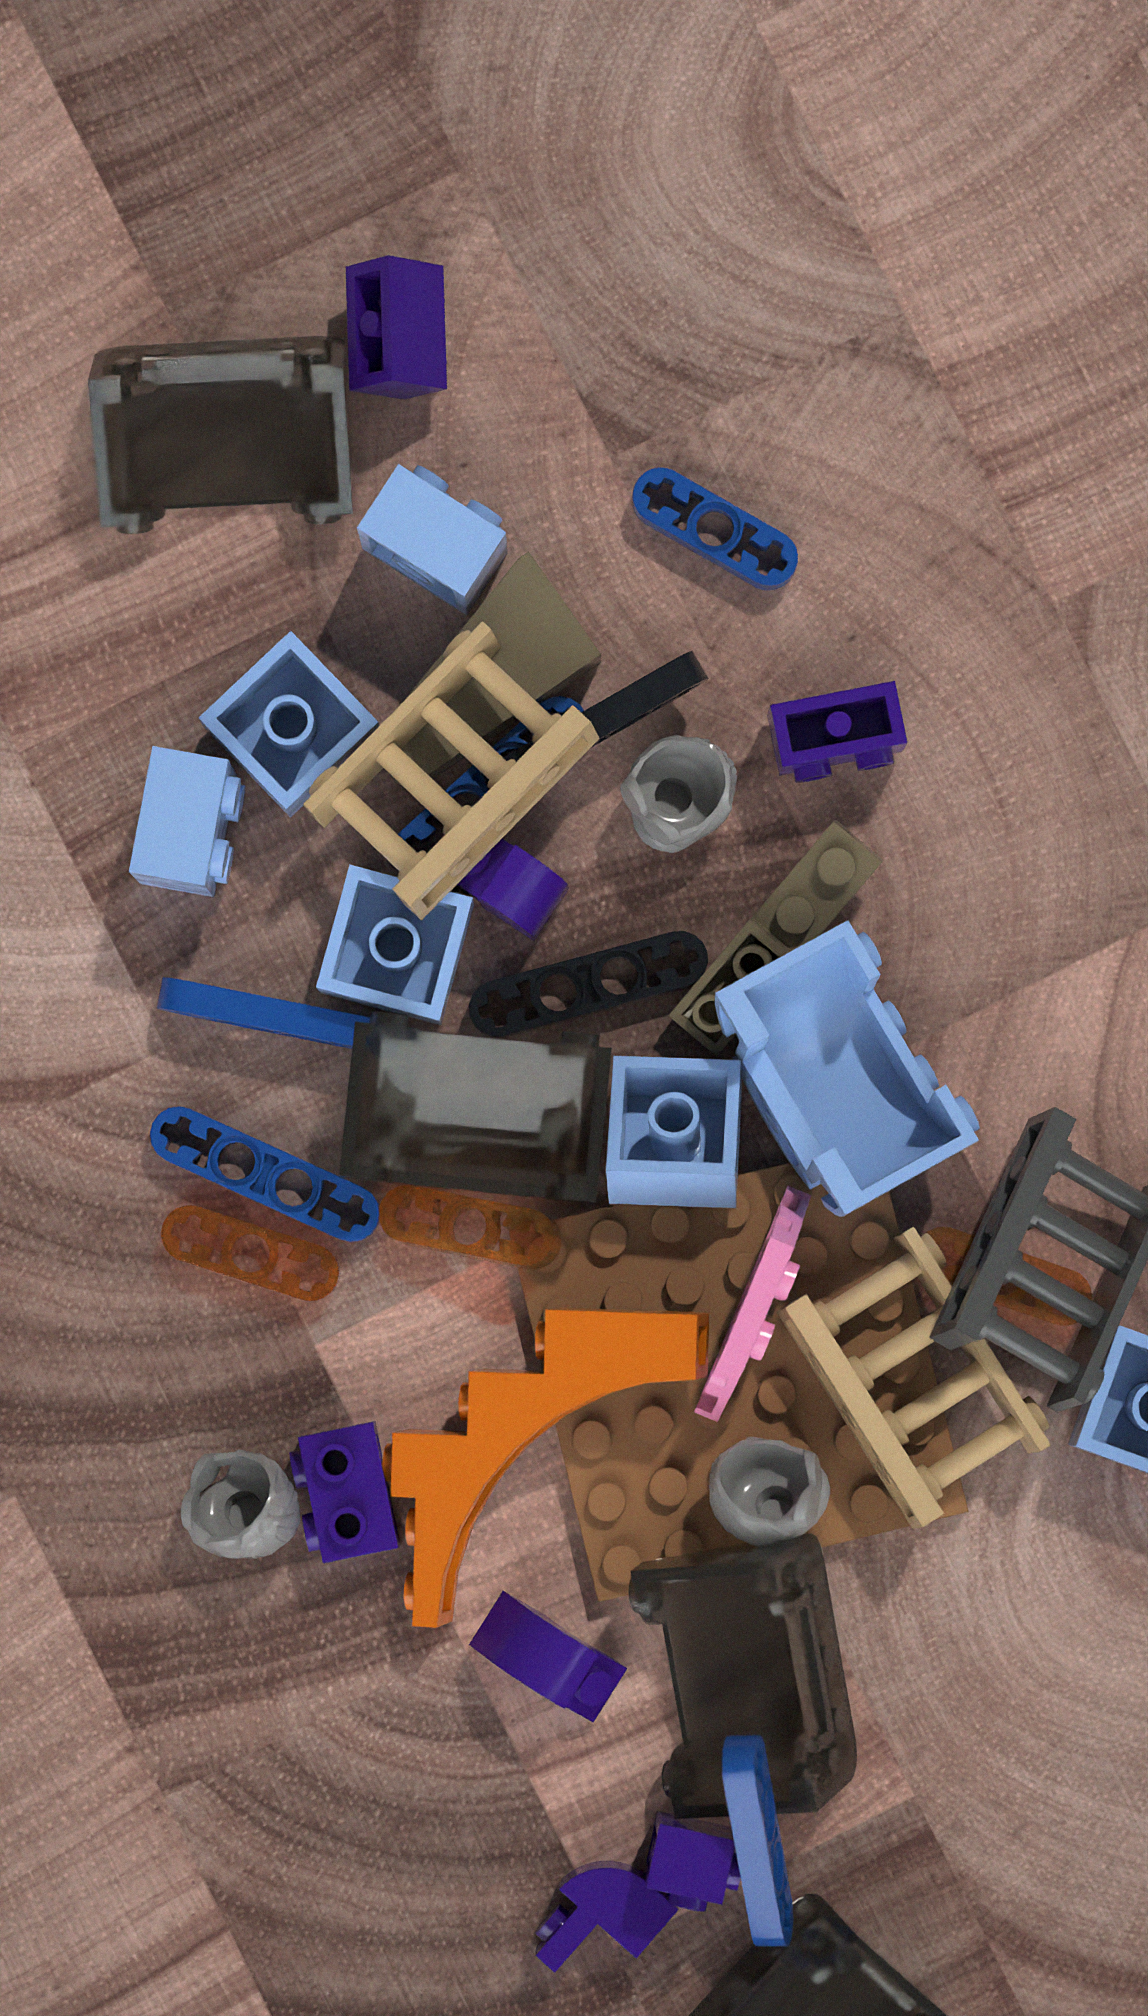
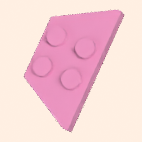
(748, 1331)

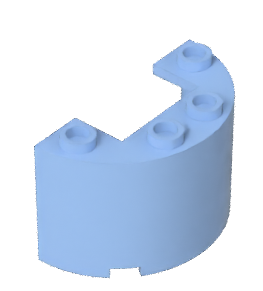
(837, 1073)

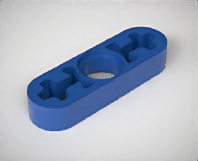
(762, 539)

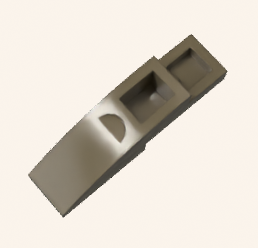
(788, 919)

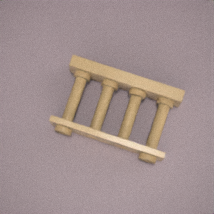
(467, 829)
(886, 1432)

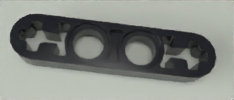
(637, 699)
(585, 975)

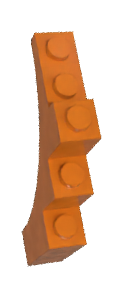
(505, 1411)

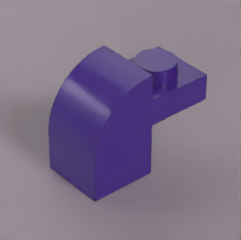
(515, 888)
(547, 1657)
(606, 1896)

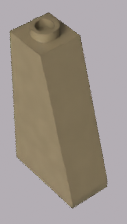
(539, 650)

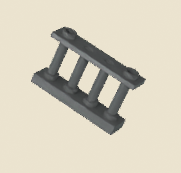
(996, 1261)

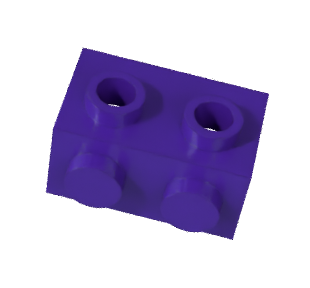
(400, 331)
(836, 730)
(346, 1492)
(691, 1861)

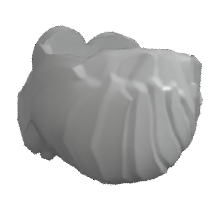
(679, 791)
(767, 1490)
(244, 1512)

